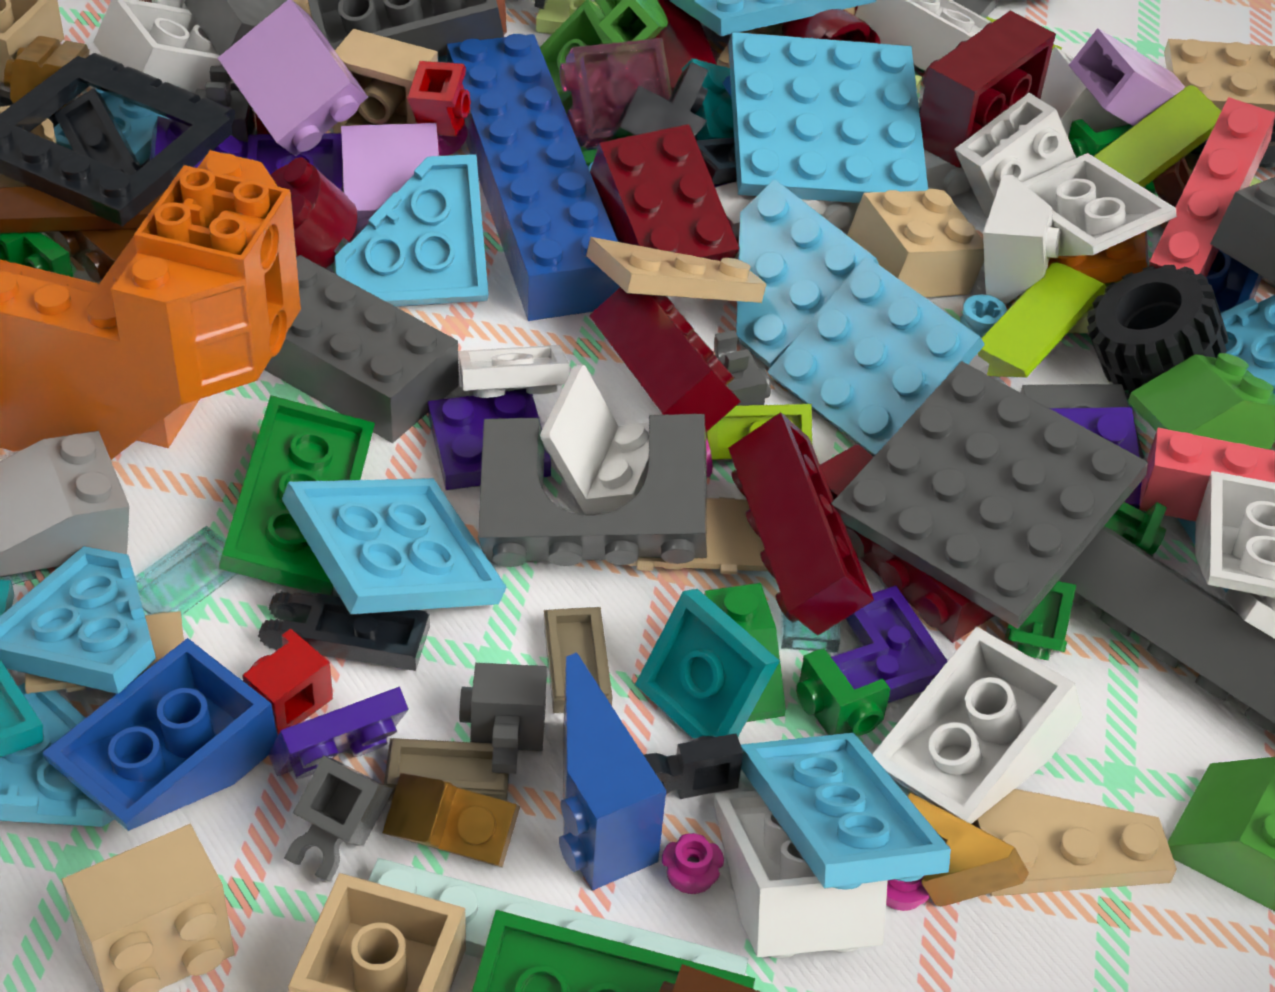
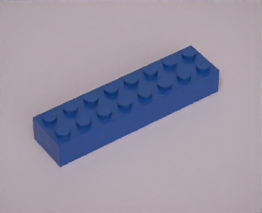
(533, 176)

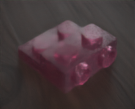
(605, 78)

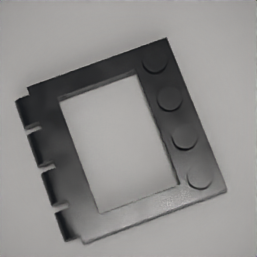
(85, 180)

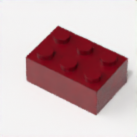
(982, 81)
(662, 194)

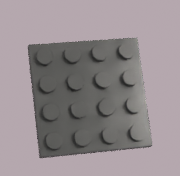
(990, 492)

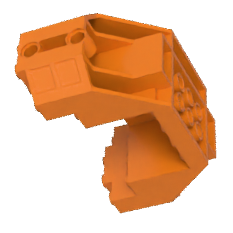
(175, 319)

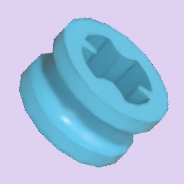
(981, 313)

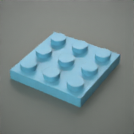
(873, 355)
(392, 545)

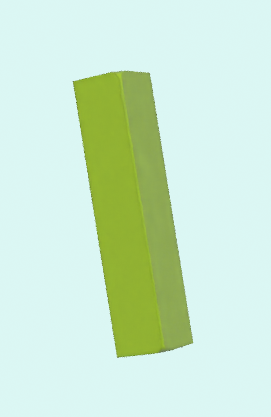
(1162, 137)
(1038, 321)

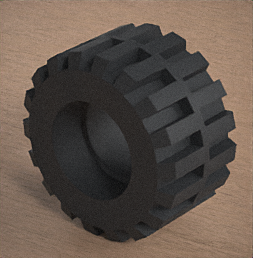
(1154, 324)

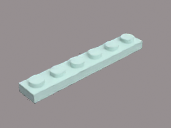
(482, 902)

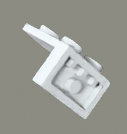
(596, 457)

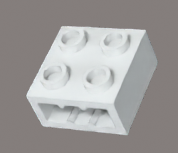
(1017, 143)

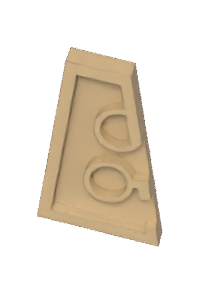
(675, 274)
(1078, 843)

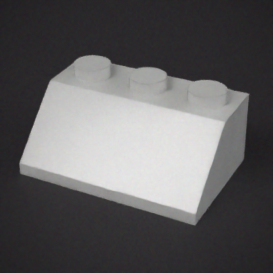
(926, 25)

